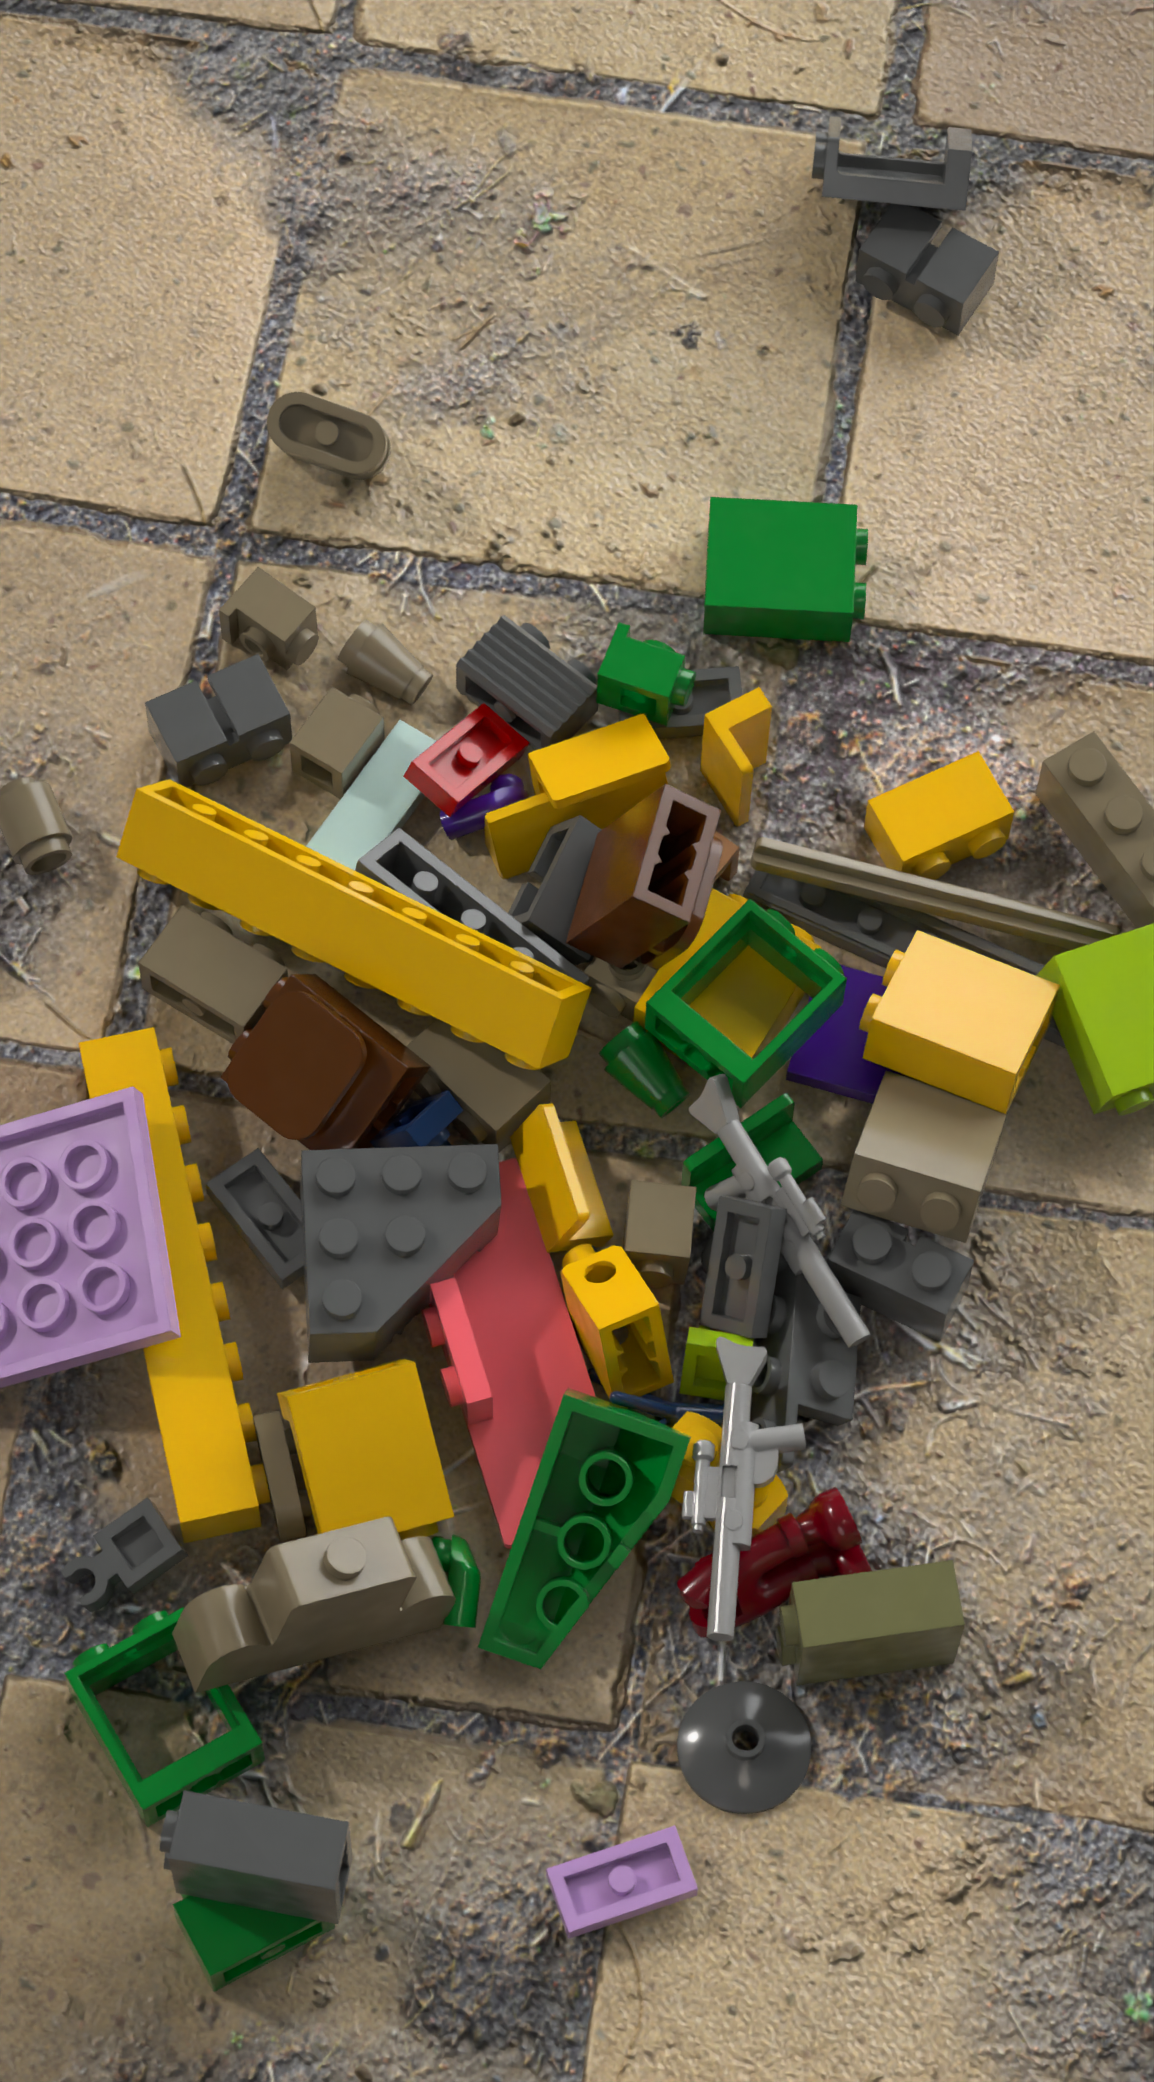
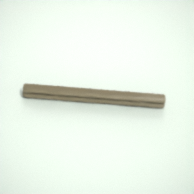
(927, 895)

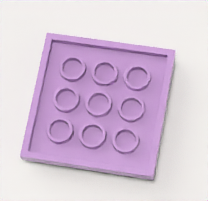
(81, 1239)

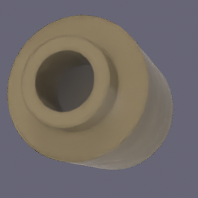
(34, 826)

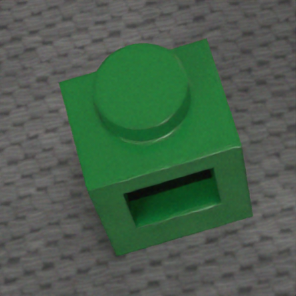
(643, 677)

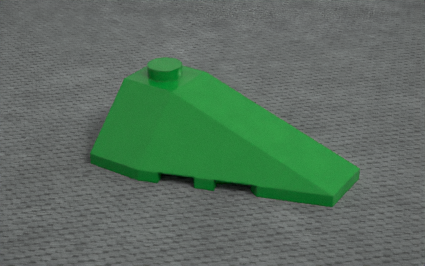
(588, 1507)

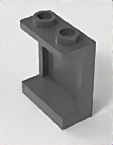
(893, 178)

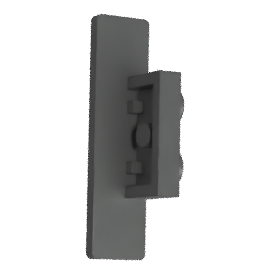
(806, 1364)

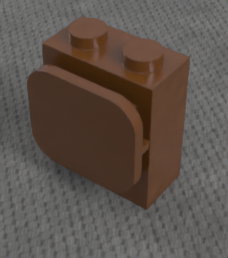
(648, 881)
(321, 1067)

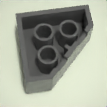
(385, 1230)

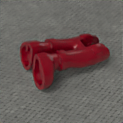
(796, 1549)

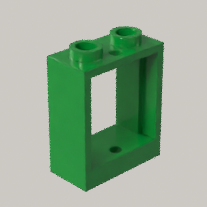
(703, 1045)
(196, 1772)

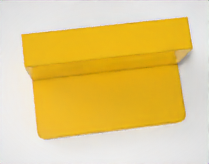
(733, 747)
(598, 762)
(560, 1181)

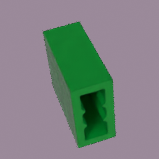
(783, 569)

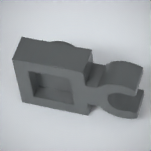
(134, 1551)

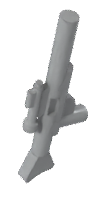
(759, 1183)
(727, 1492)

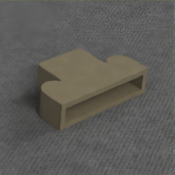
(314, 1604)

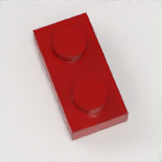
(466, 759)

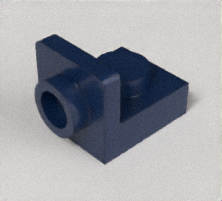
(420, 1123)

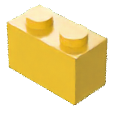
(940, 819)

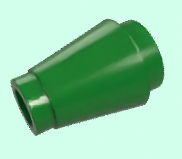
(644, 1069)

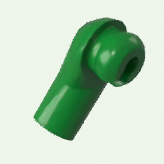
(463, 1579)

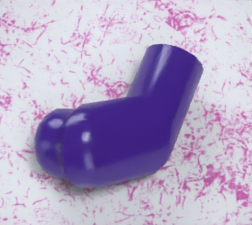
(471, 817)

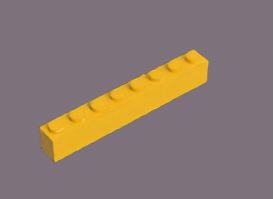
(353, 924)
(192, 1374)

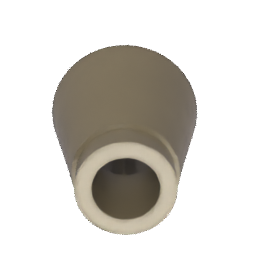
(384, 662)

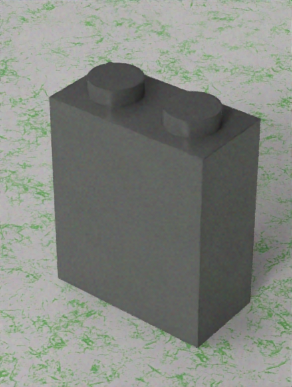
(258, 1856)

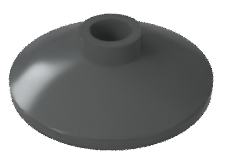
(738, 1778)

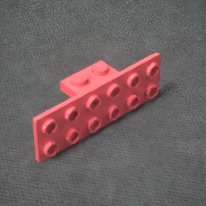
(507, 1351)

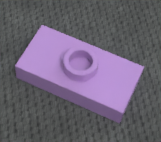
(621, 1882)

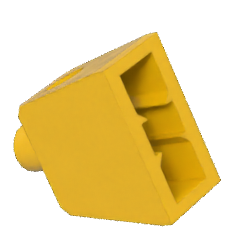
(609, 1293)

